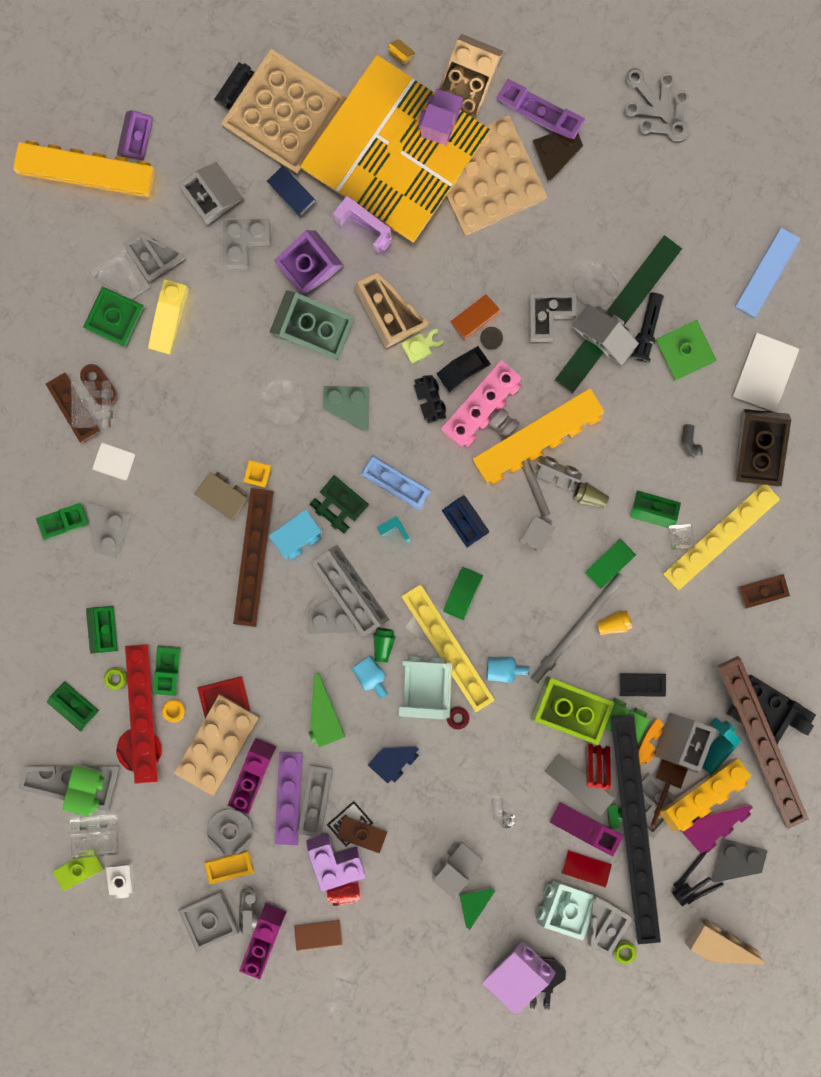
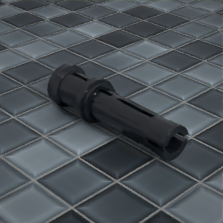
(645, 337)

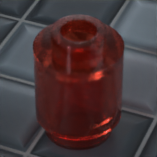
(344, 894)

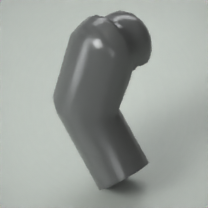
(688, 443)

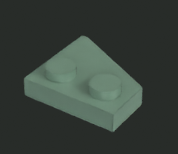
(348, 403)

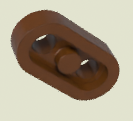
(84, 376)

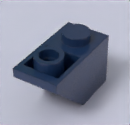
(391, 760)

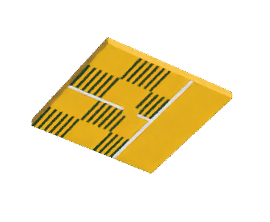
(379, 154)

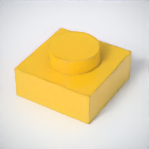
(257, 474)

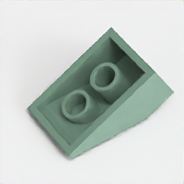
(311, 324)

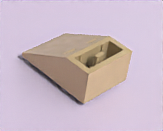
(471, 72)
(716, 947)

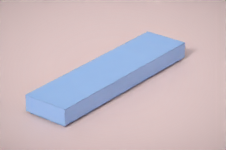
(768, 272)

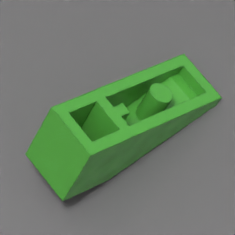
(324, 720)

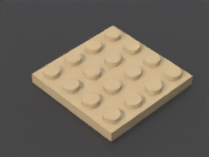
(283, 110)
(495, 180)

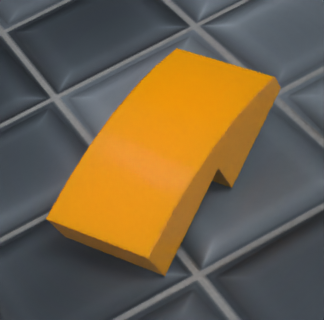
(645, 747)

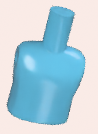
(504, 669)
(370, 676)

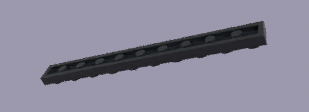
(635, 829)

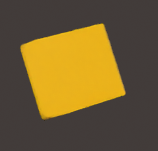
(401, 51)

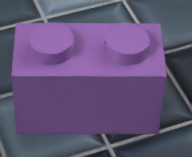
(308, 262)

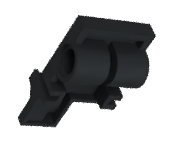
(779, 710)

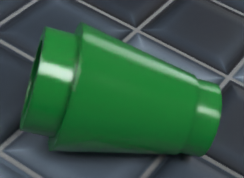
(383, 644)

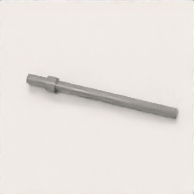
(548, 662)

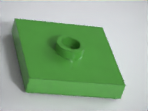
(685, 350)

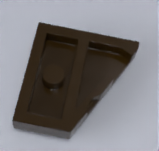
(555, 152)

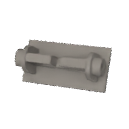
(566, 474)

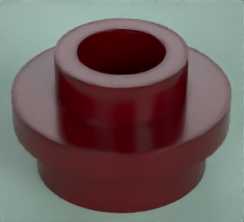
(465, 718)

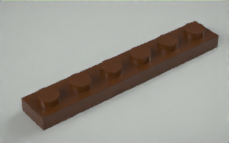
(253, 557)

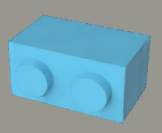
(296, 534)

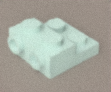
(565, 910)

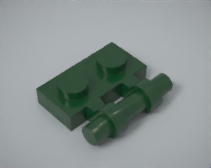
(343, 498)

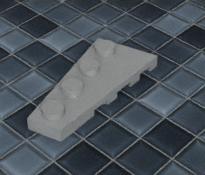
(54, 782)

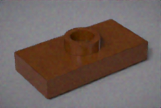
(362, 834)

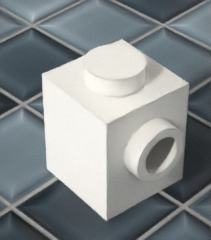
(120, 880)

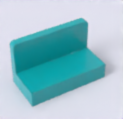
(391, 525)

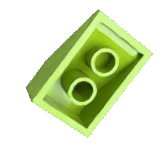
(572, 710)

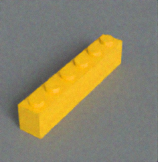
(84, 169)
(538, 436)

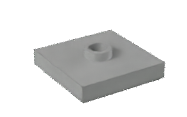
(208, 921)

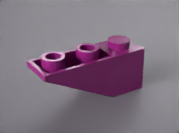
(251, 775)
(714, 825)
(586, 829)
(262, 941)

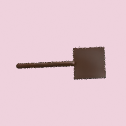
(672, 775)

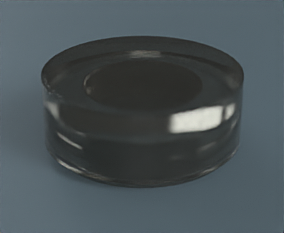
(491, 338)

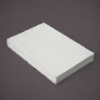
(765, 372)

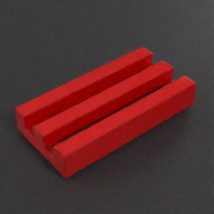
(599, 751)

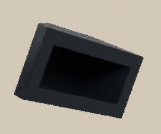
(463, 368)

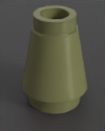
(590, 495)

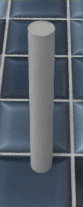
(535, 488)

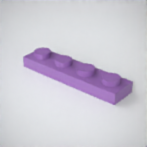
(288, 798)

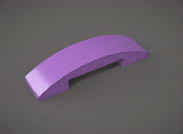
(539, 110)

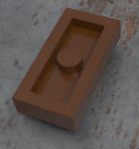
(764, 591)

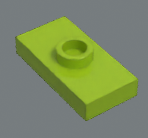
(77, 871)

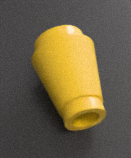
(615, 623)

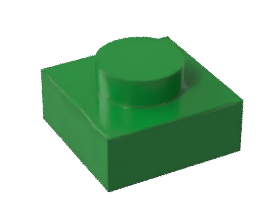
(614, 816)

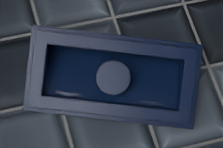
(465, 521)

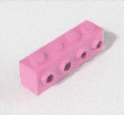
(481, 404)

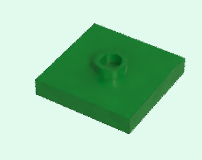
(113, 316)

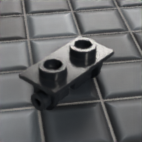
(234, 85)
(428, 388)

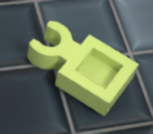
(419, 348)

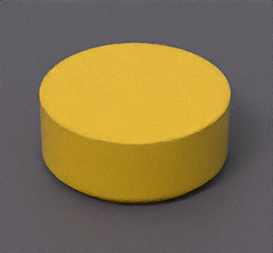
(173, 710)

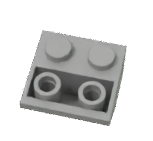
(210, 192)
(685, 742)

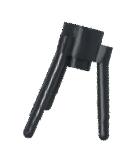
(684, 893)

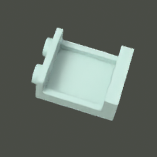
(426, 688)

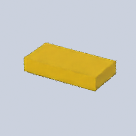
(229, 867)

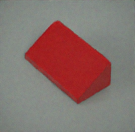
(586, 868)

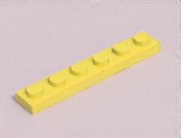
(721, 536)
(448, 648)

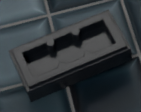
(642, 684)

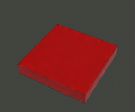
(231, 688)

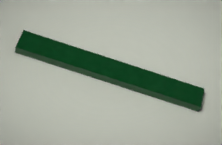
(622, 307)

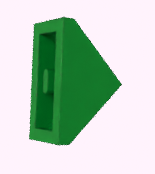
(474, 902)

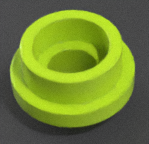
(108, 678)
(625, 959)

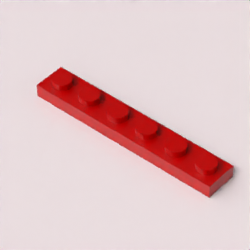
(141, 714)

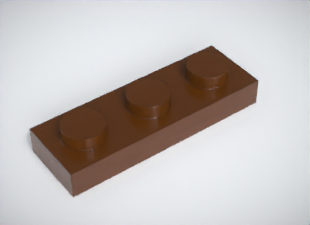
(61, 391)

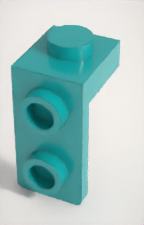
(722, 746)

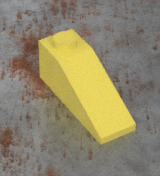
(167, 316)

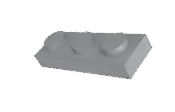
(315, 801)

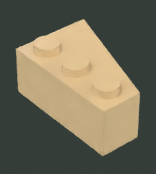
(388, 311)

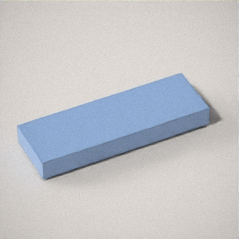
(395, 482)

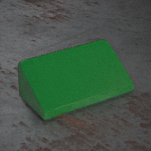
(655, 509)
(101, 629)
(72, 706)

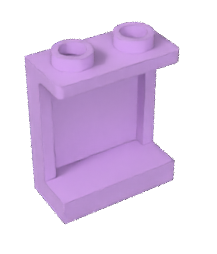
(350, 208)
(519, 978)

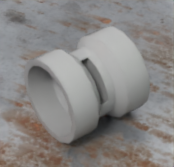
(508, 427)

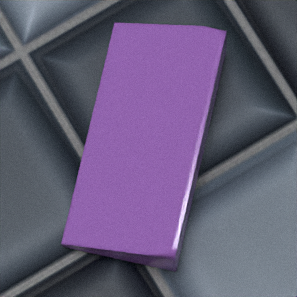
(134, 135)

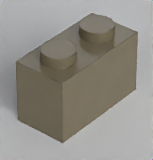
(222, 496)

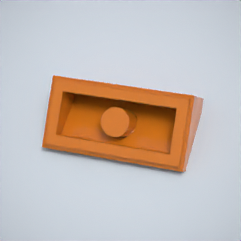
(475, 316)

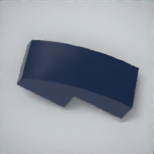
(291, 190)

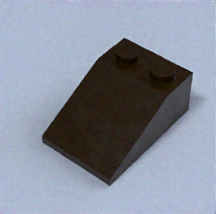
(763, 447)

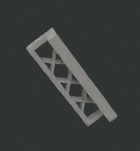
(350, 590)

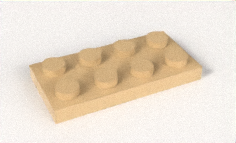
(216, 745)

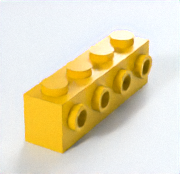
(705, 794)

